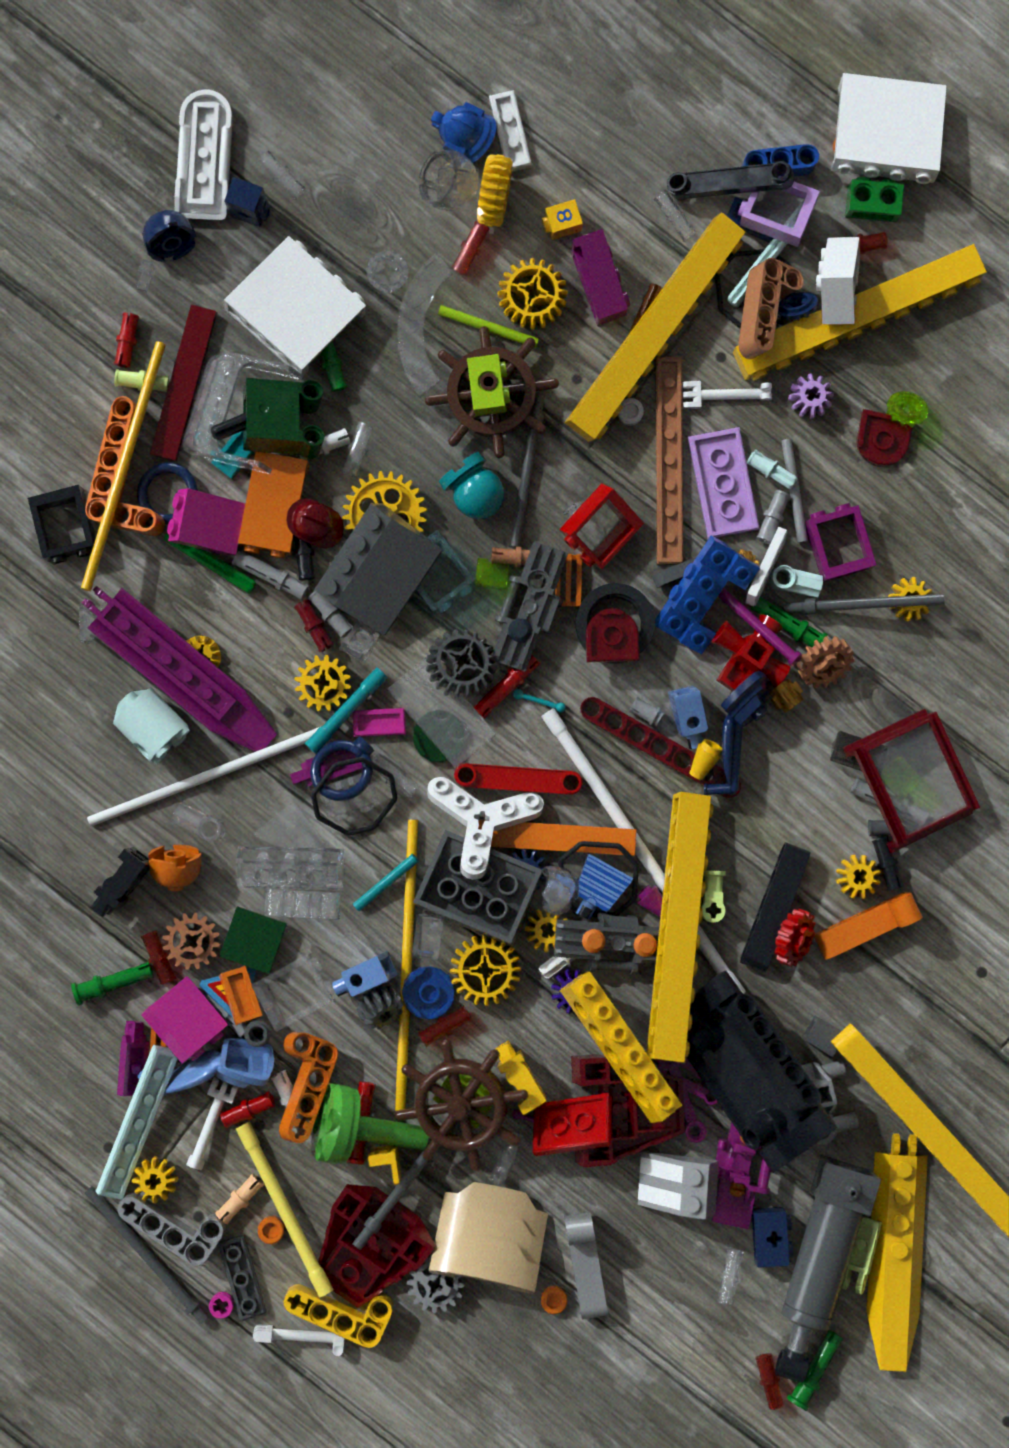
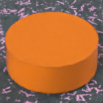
(271, 1229)
(554, 1299)

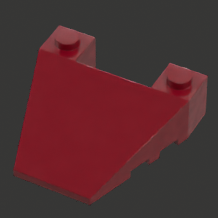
(630, 1126)

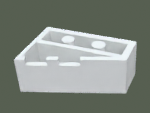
(839, 279)

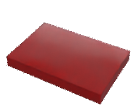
(572, 1124)

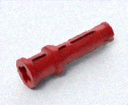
(366, 1093)

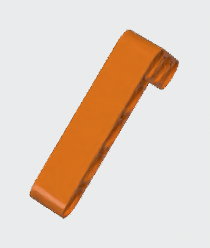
(105, 472)

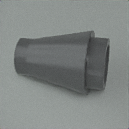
(251, 1036)

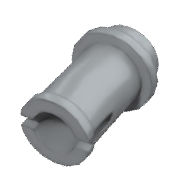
(646, 711)

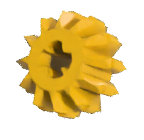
(906, 589)
(866, 876)
(538, 931)
(147, 1186)

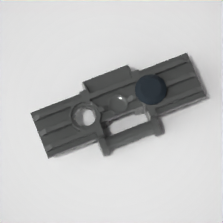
(537, 610)

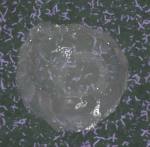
(560, 890)

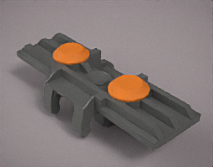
(612, 933)

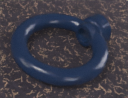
(153, 472)
(358, 748)

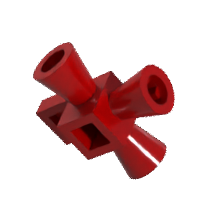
(749, 655)

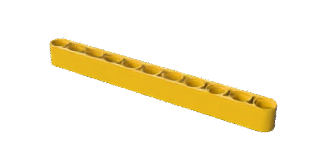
(924, 1125)

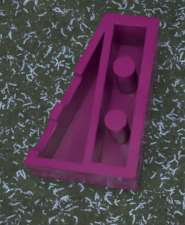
(599, 277)

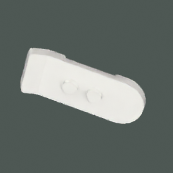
(204, 156)

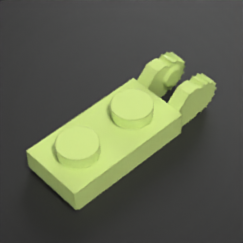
(863, 1253)

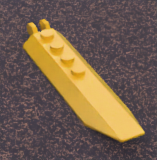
(897, 1261)

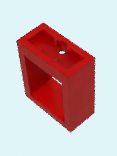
(628, 526)

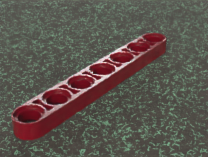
(650, 738)

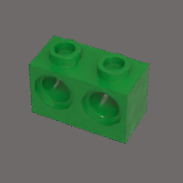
(875, 207)

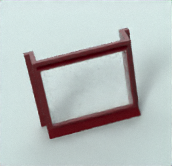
(914, 777)

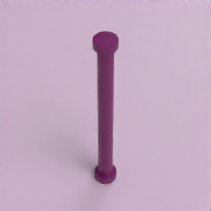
(792, 656)

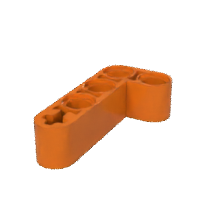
(868, 924)
(302, 1088)

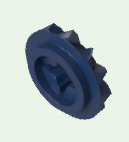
(797, 306)

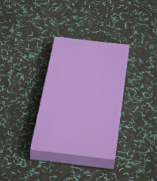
(723, 483)

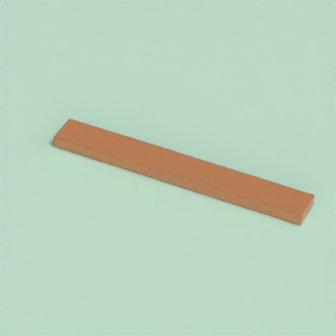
(669, 461)

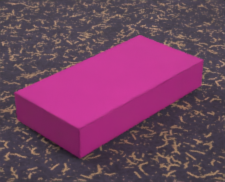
(379, 722)

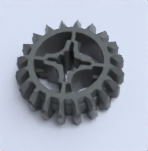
(470, 668)

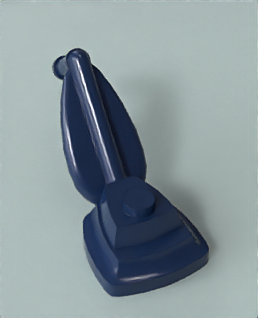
(743, 706)

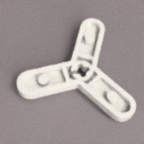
(468, 810)

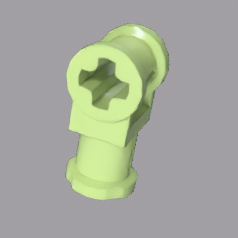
(713, 894)

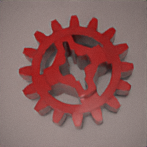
(795, 937)

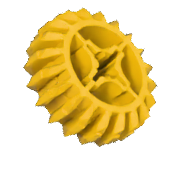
(494, 190)
(522, 289)
(485, 993)

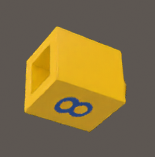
(562, 219)

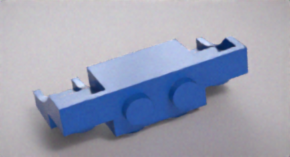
(698, 591)

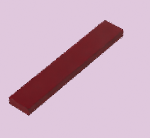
(183, 383)

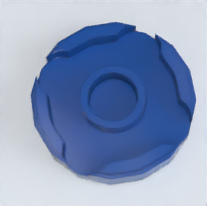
(428, 992)

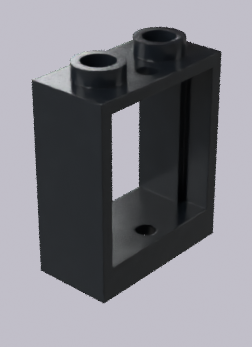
(54, 499)

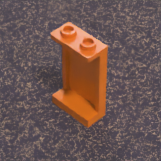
(267, 504)

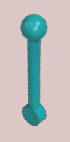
(518, 694)

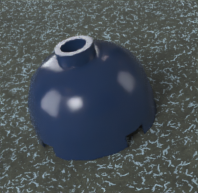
(168, 235)

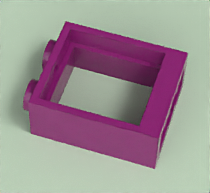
(849, 568)

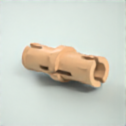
(239, 1198)

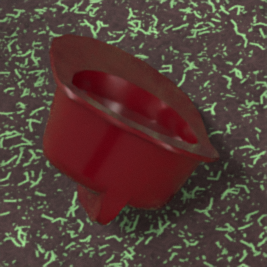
(315, 523)

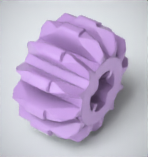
(820, 399)

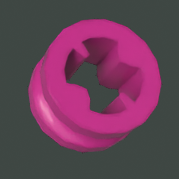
(219, 1313)

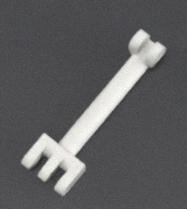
(697, 394)
(195, 1160)
(266, 1333)

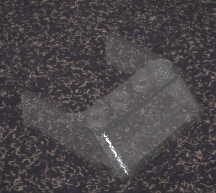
(214, 401)

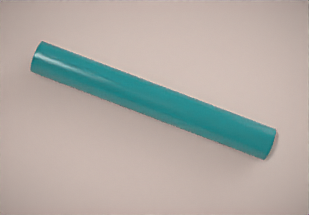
(385, 882)

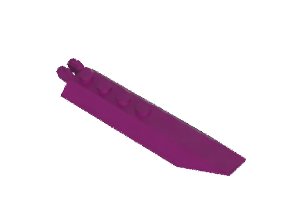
(179, 670)

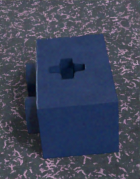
(247, 202)
(766, 1252)

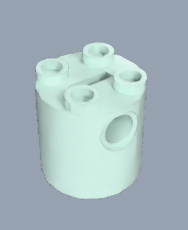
(150, 724)

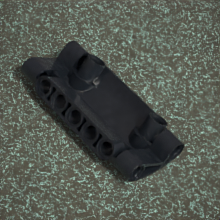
(754, 1074)

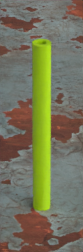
(478, 323)

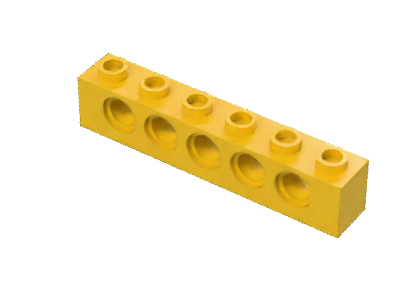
(620, 1047)

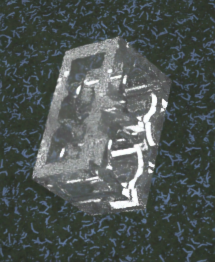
(351, 804)

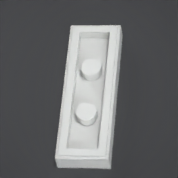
(510, 129)
(766, 566)

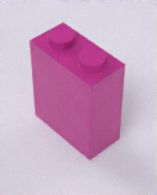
(206, 521)
(185, 1020)

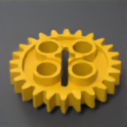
(406, 505)

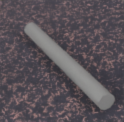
(796, 501)

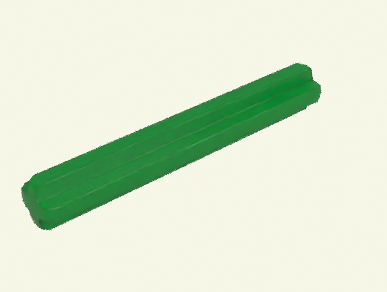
(216, 565)

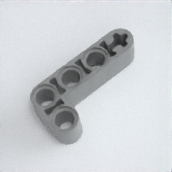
(169, 1223)
(586, 1265)

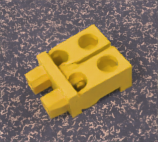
(520, 1076)

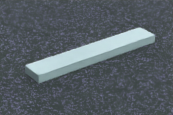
(137, 1122)

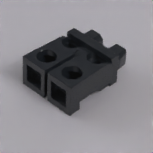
(122, 883)

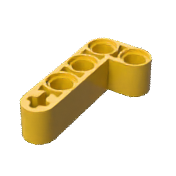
(336, 1310)

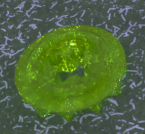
(917, 408)

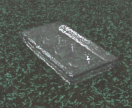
(446, 721)

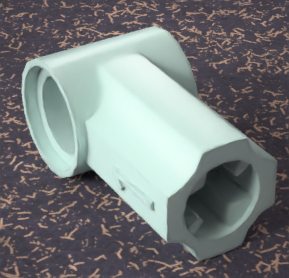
(797, 582)

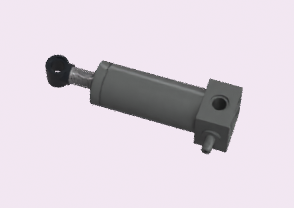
(841, 1198)

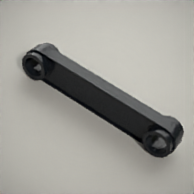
(730, 180)

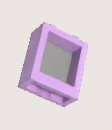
(778, 210)

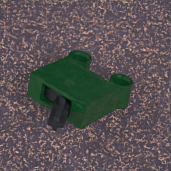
(272, 418)

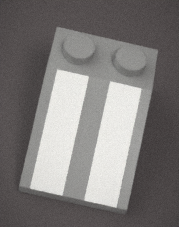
(678, 1184)

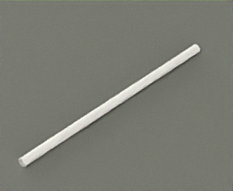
(200, 778)

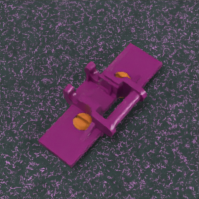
(735, 1191)

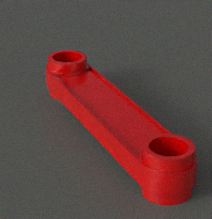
(518, 779)

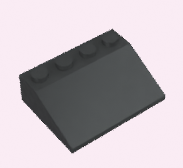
(378, 568)
(488, 905)

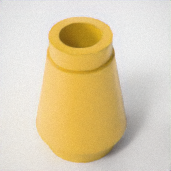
(705, 758)

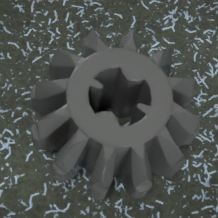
(380, 1007)

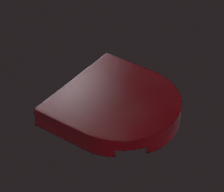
(881, 439)
(612, 637)

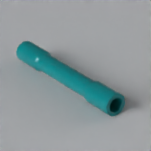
(325, 732)

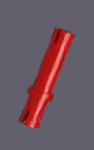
(504, 688)

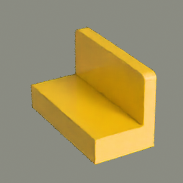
(386, 1155)

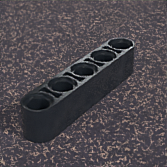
(775, 906)

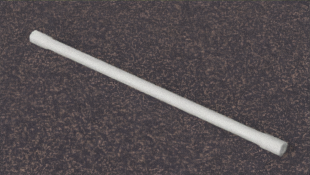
(560, 730)

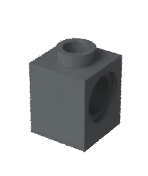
(820, 1034)

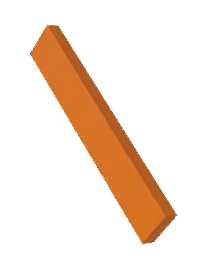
(562, 837)

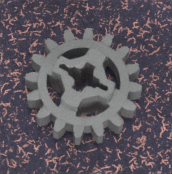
(445, 1288)

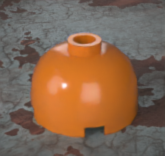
(175, 867)

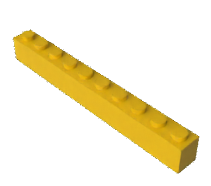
(871, 310)
(655, 327)
(679, 927)

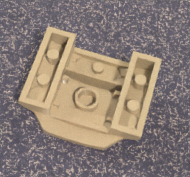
(490, 1237)

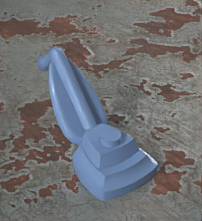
(235, 1064)

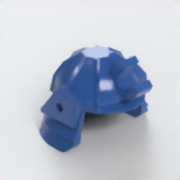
(466, 130)

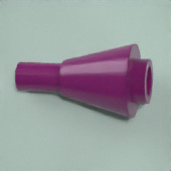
(651, 899)

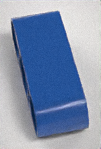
(789, 154)

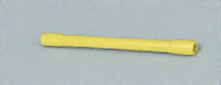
(316, 1272)

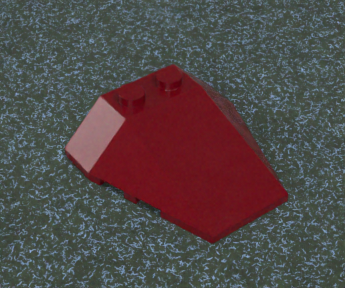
(385, 1258)

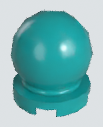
(475, 490)

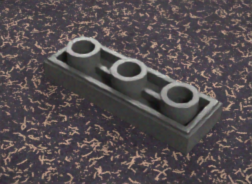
(239, 1262)

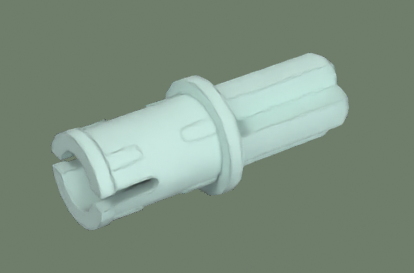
(771, 469)

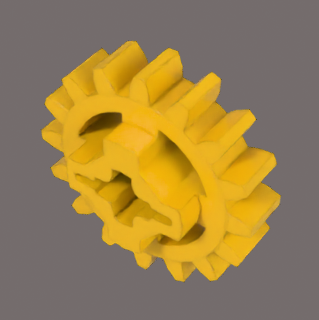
(311, 681)

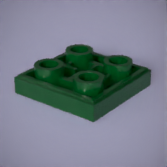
(253, 939)

